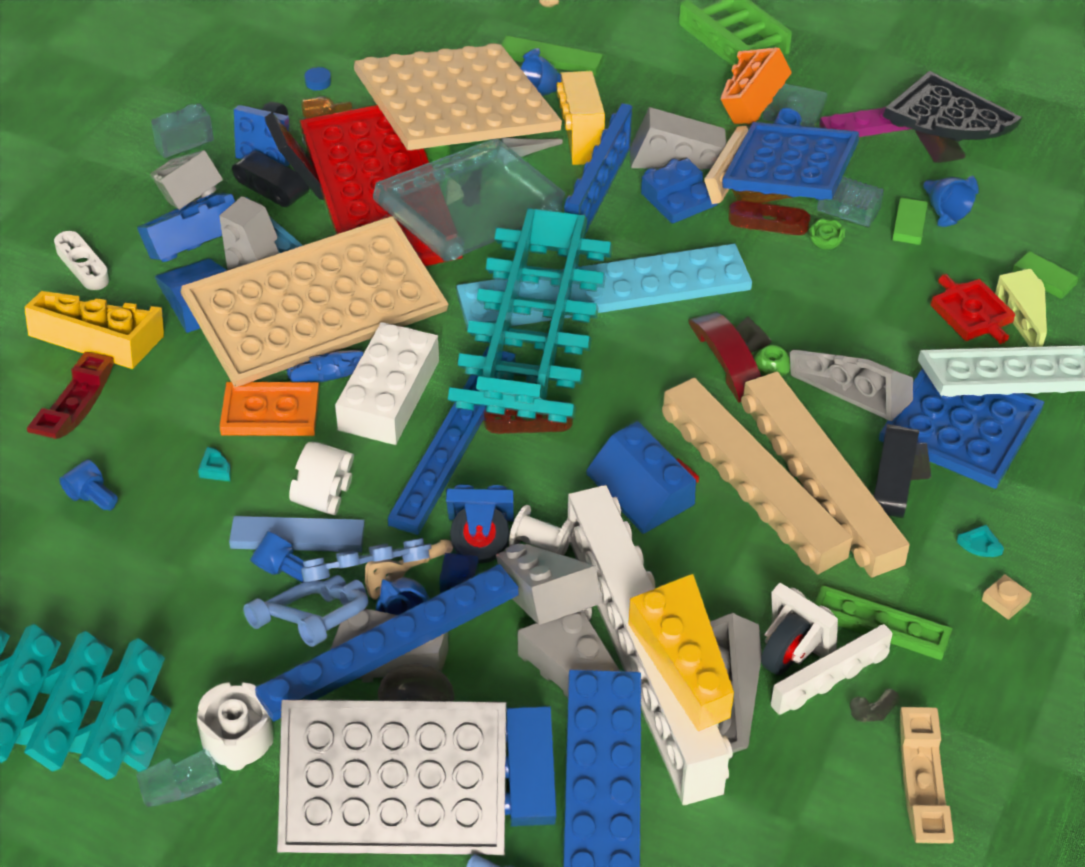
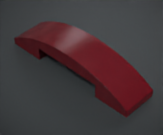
(729, 350)
(76, 400)

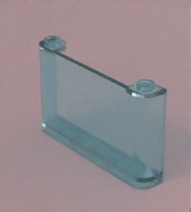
(466, 196)

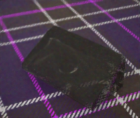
(941, 148)

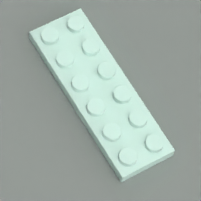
(1005, 370)

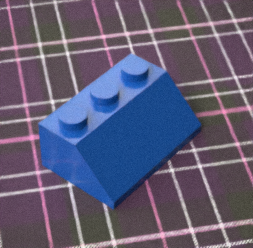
(643, 477)

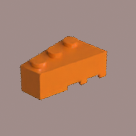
(754, 83)

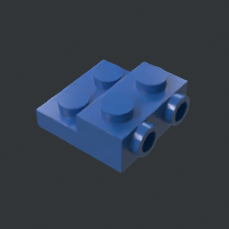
(676, 190)

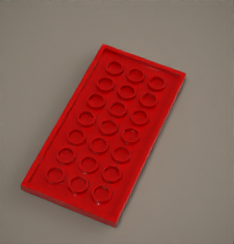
(349, 158)

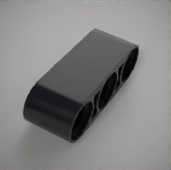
(270, 179)
(896, 469)

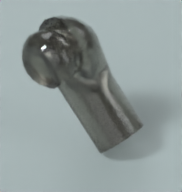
(874, 711)

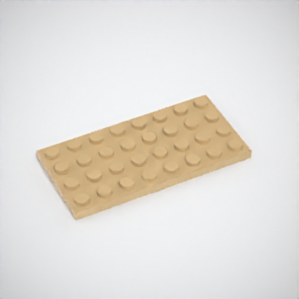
(312, 300)

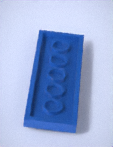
(603, 167)
(603, 769)

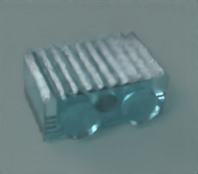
(182, 130)
(853, 202)

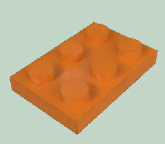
(270, 409)

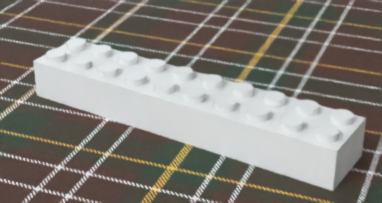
(601, 538)

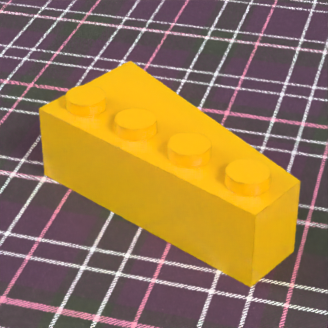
(581, 113)
(94, 326)
(683, 648)

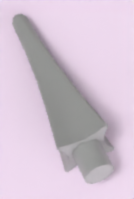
(528, 146)

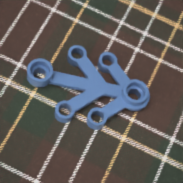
(412, 551)

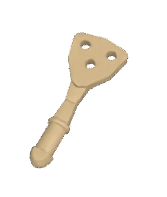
(398, 569)

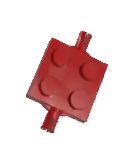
(972, 309)

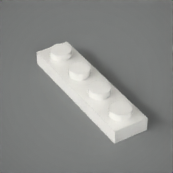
(829, 670)

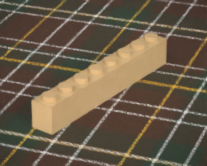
(825, 473)
(757, 476)

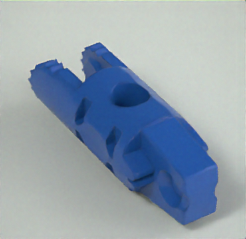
(326, 367)

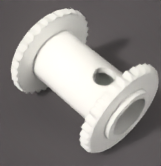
(540, 533)

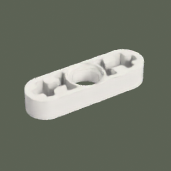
(81, 270)

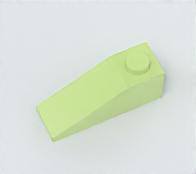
(1026, 298)

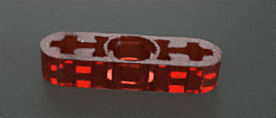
(742, 215)
(506, 425)

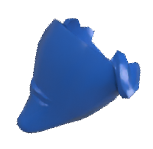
(540, 72)
(951, 198)
(400, 595)

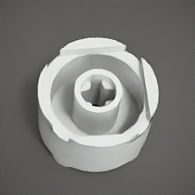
(321, 477)
(234, 725)

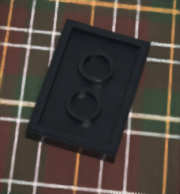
(293, 153)

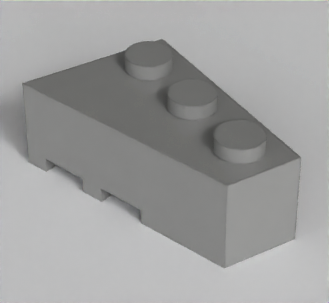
(671, 137)
(186, 178)
(247, 233)
(550, 582)
(564, 646)
(431, 653)

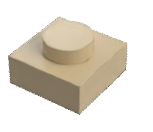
(1006, 597)

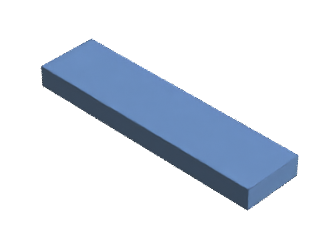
(301, 533)

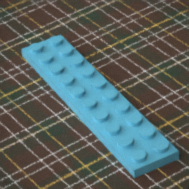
(629, 283)

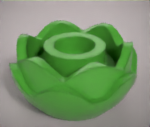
(827, 234)
(772, 359)

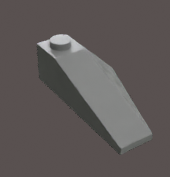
(855, 381)
(741, 654)

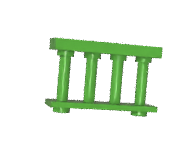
(725, 43)

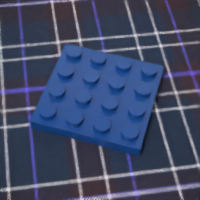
(791, 160)
(969, 431)

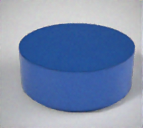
(317, 78)

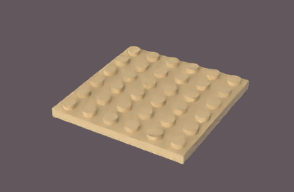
(456, 96)

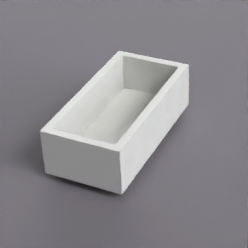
(387, 383)

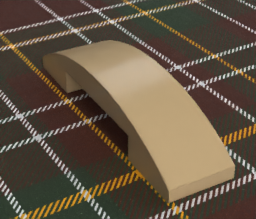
(923, 776)

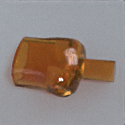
(322, 106)

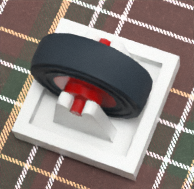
(797, 630)

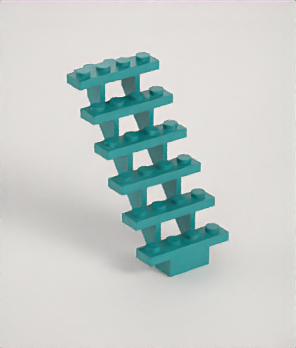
(540, 233)
(128, 719)

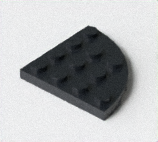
(949, 111)

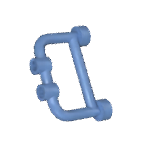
(310, 626)

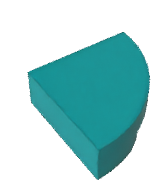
(214, 466)
(980, 542)

